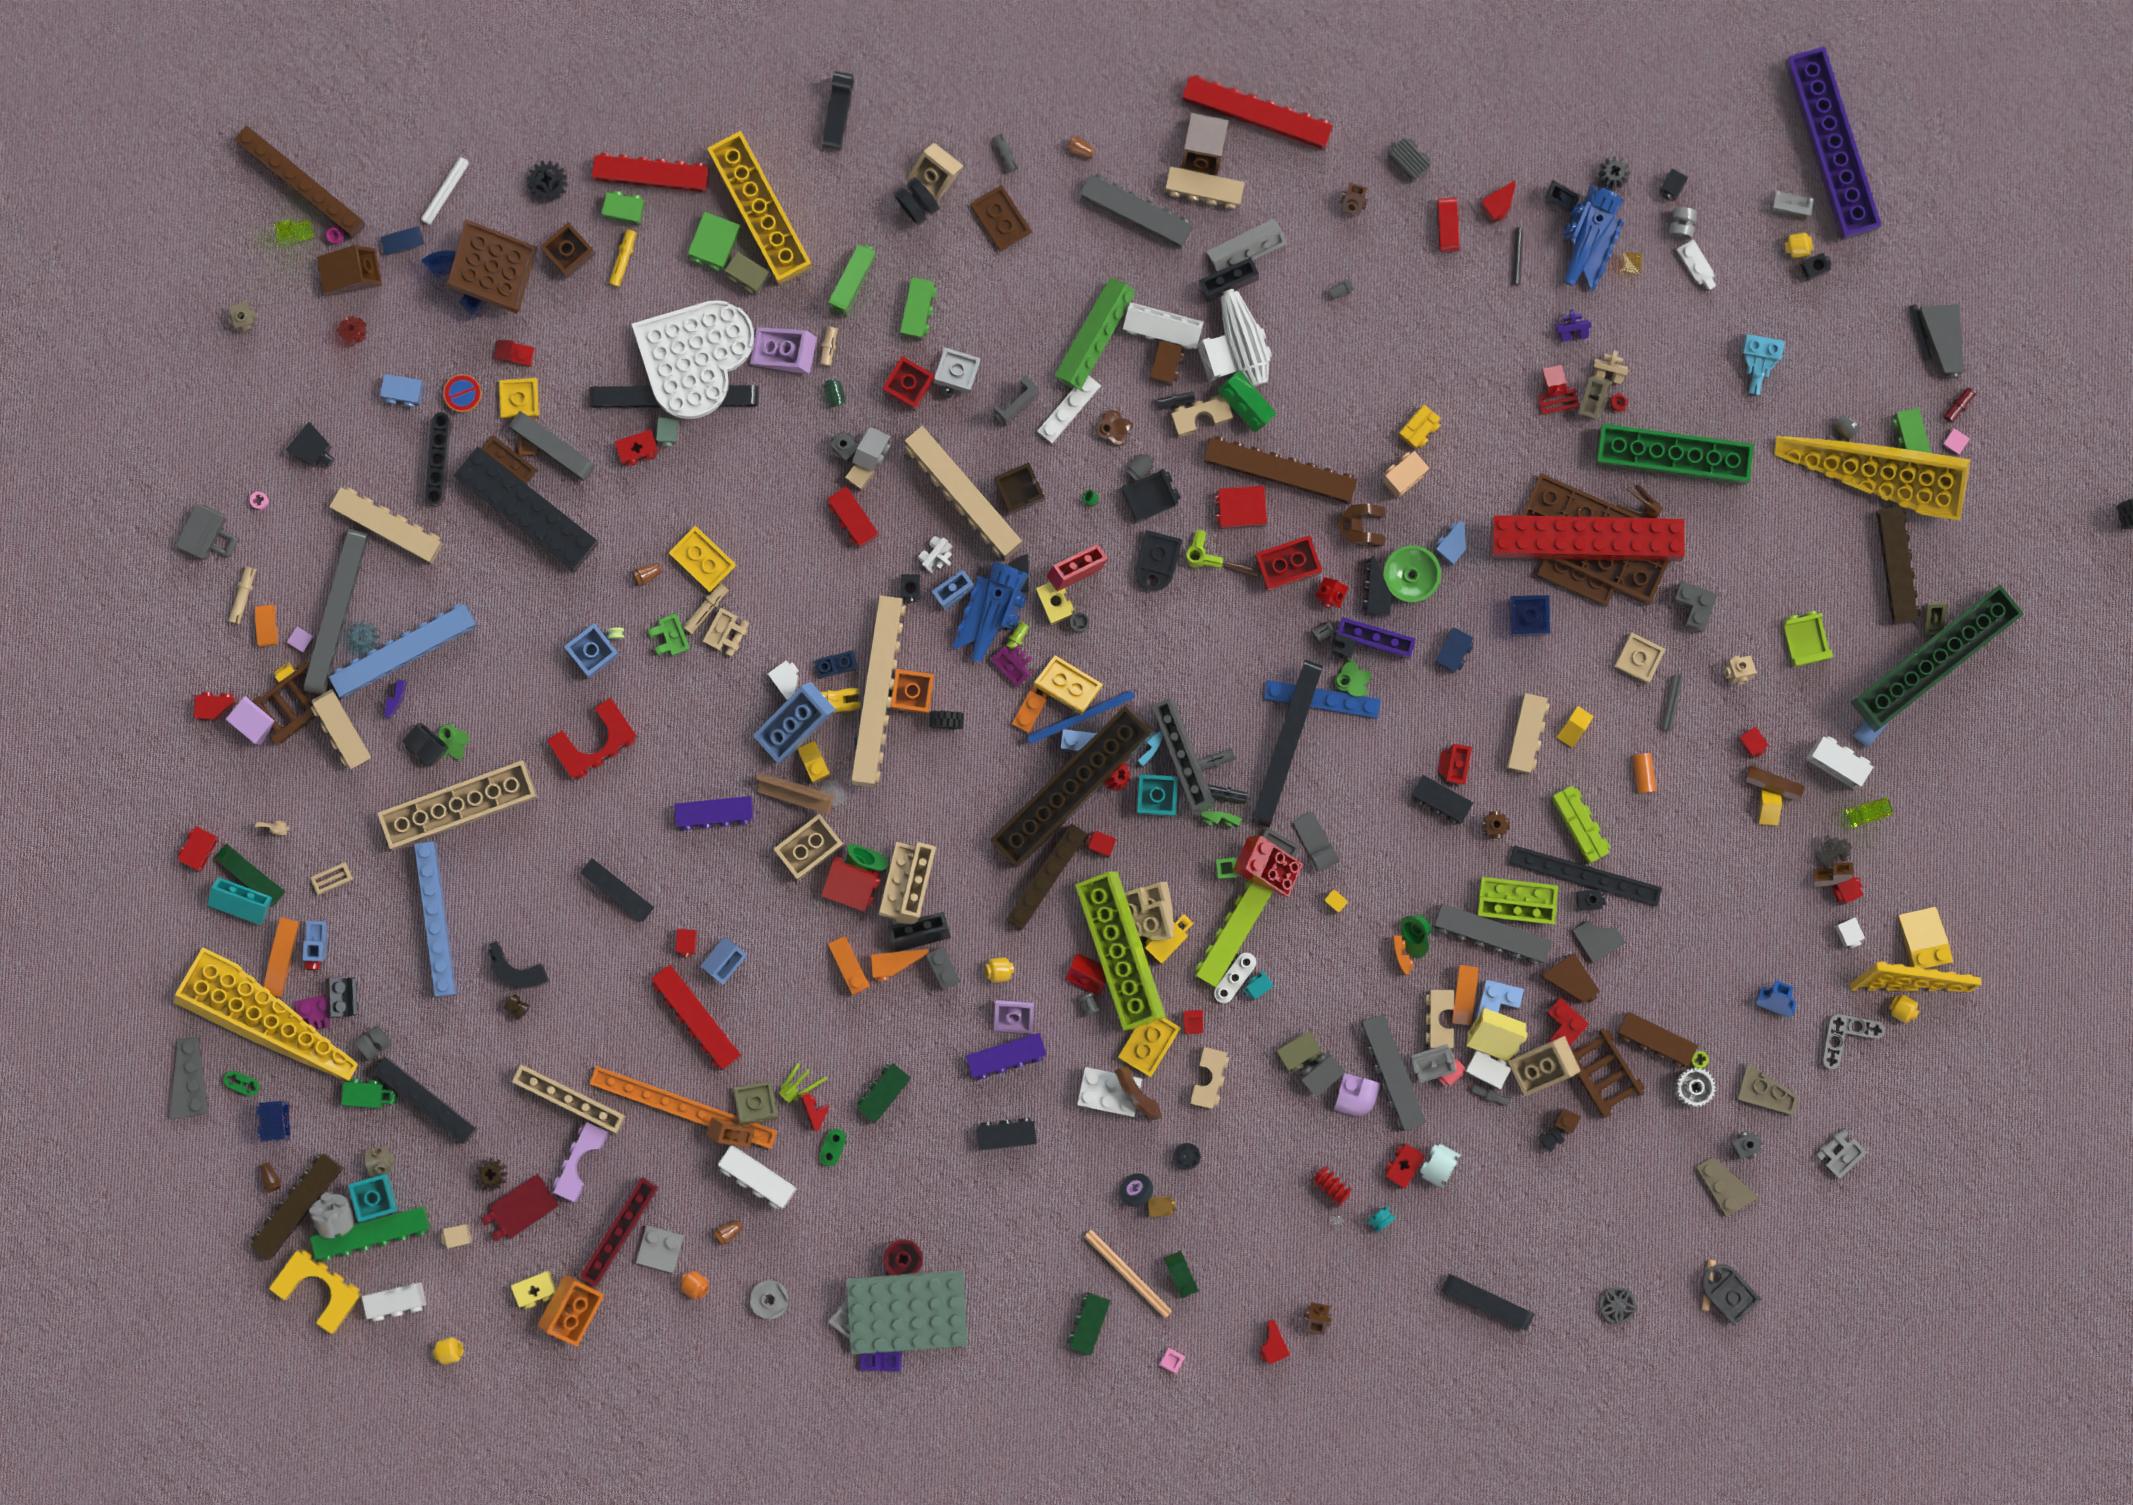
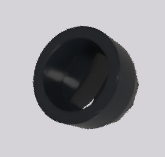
(943, 392)

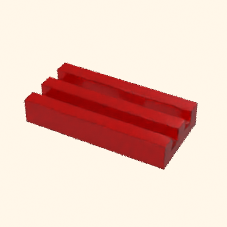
(1562, 408)

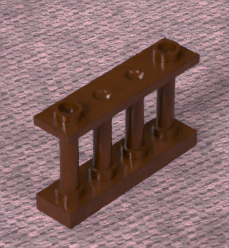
(296, 722)
(1595, 1089)

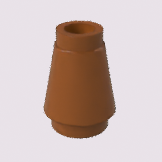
(1079, 147)
(646, 573)
(727, 1232)

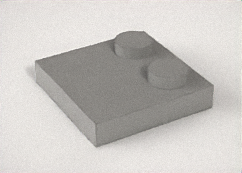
(957, 370)
(660, 1249)

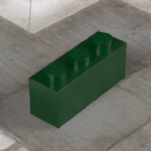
(883, 1092)
(1089, 1323)

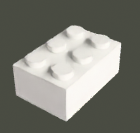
(1840, 762)
(1103, 1092)

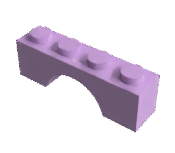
(569, 1183)

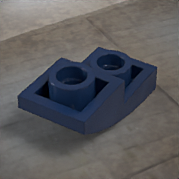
(402, 240)
(836, 664)

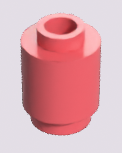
(1453, 1077)

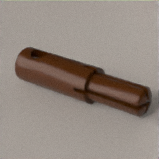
(1242, 568)

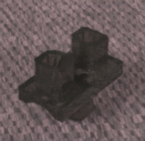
(1832, 848)

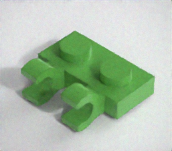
(673, 633)

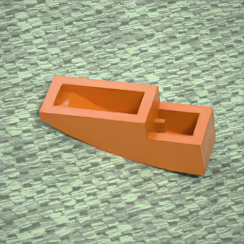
(1465, 994)

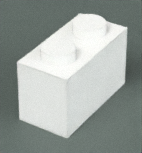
(1488, 1069)

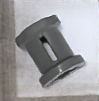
(1323, 632)
(1088, 1004)

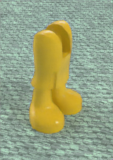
(838, 701)

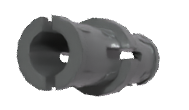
(1005, 153)
(1228, 756)

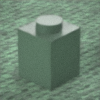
(667, 432)

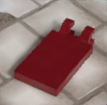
(521, 1208)

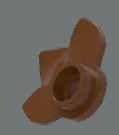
(1116, 425)

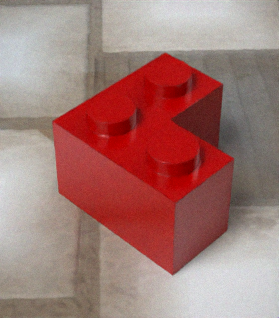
(1569, 1022)

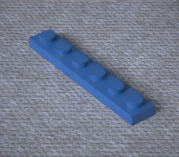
(1326, 700)

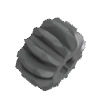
(1619, 178)

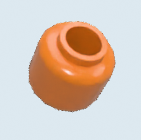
(694, 1285)

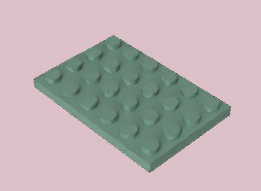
(907, 1312)

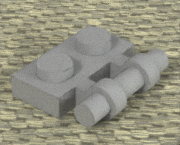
(1845, 1158)

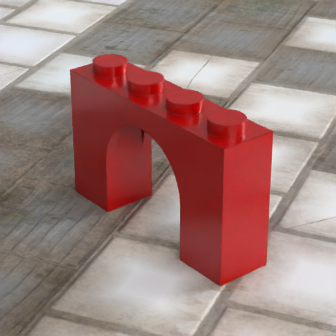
(619, 735)

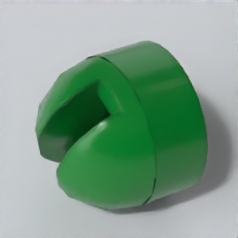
(1090, 494)

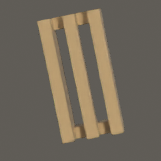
(316, 885)

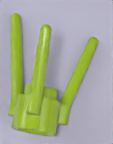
(789, 1092)

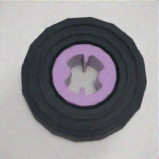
(1128, 1188)

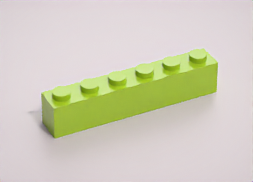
(1234, 933)

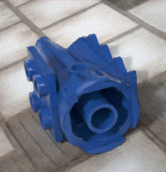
(1593, 235)
(990, 611)

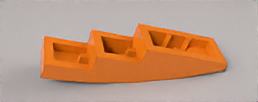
(281, 956)

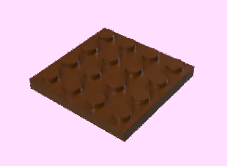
(491, 266)

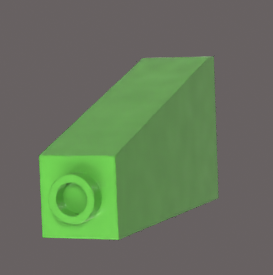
(852, 280)

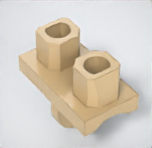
(1618, 370)

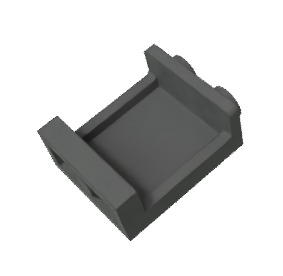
(1019, 404)

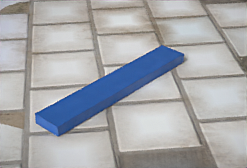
(1076, 718)

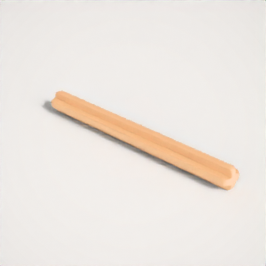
(1127, 1273)

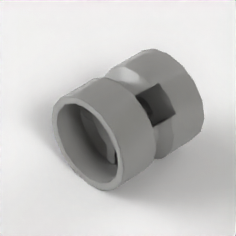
(1684, 216)

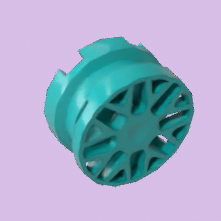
(1381, 1219)

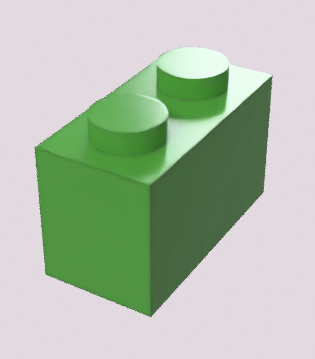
(623, 208)

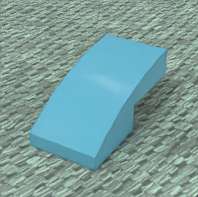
(1154, 744)

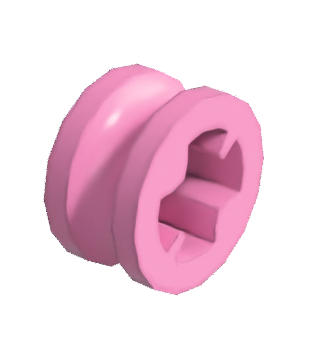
(254, 497)

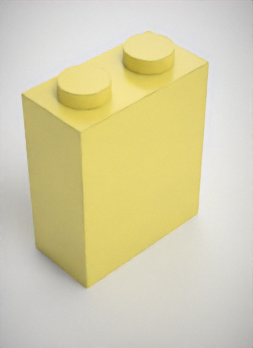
(1496, 1034)

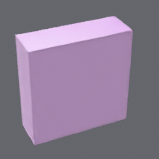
(300, 639)

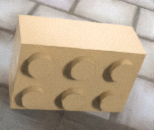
(808, 847)
(1544, 1066)

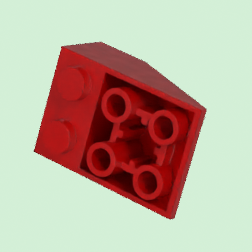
(1267, 865)

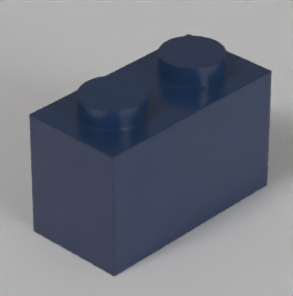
(1454, 649)

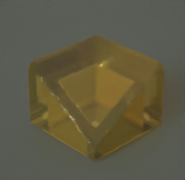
(1631, 263)

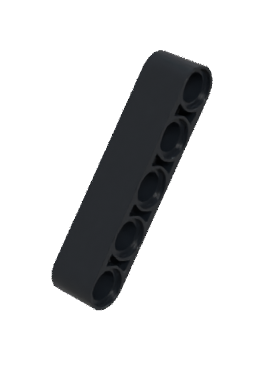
(435, 450)
(1487, 1302)

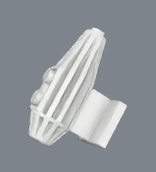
(1240, 347)

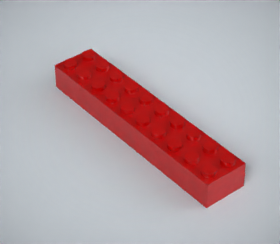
(1587, 538)

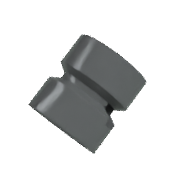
(373, 1043)

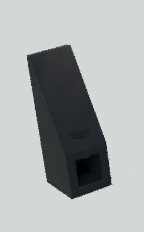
(1379, 596)

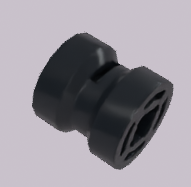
(1550, 1140)

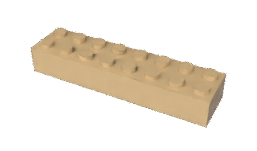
(963, 492)
(457, 805)

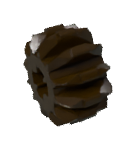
(486, 1179)

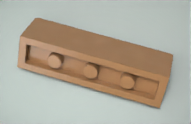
(795, 793)

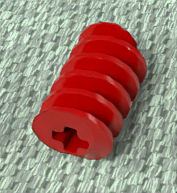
(1332, 1186)

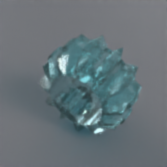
(370, 633)

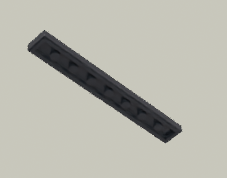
(1585, 875)

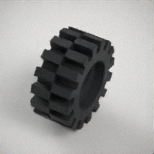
(946, 720)

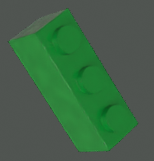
(1246, 401)

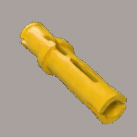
(625, 250)

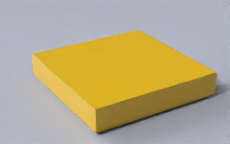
(518, 396)

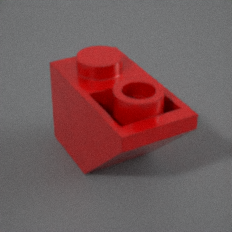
(212, 707)

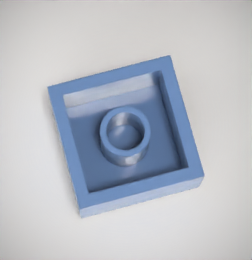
(592, 650)

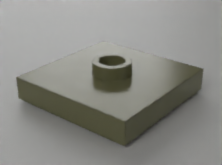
(755, 1103)

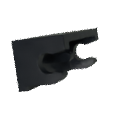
(1345, 647)

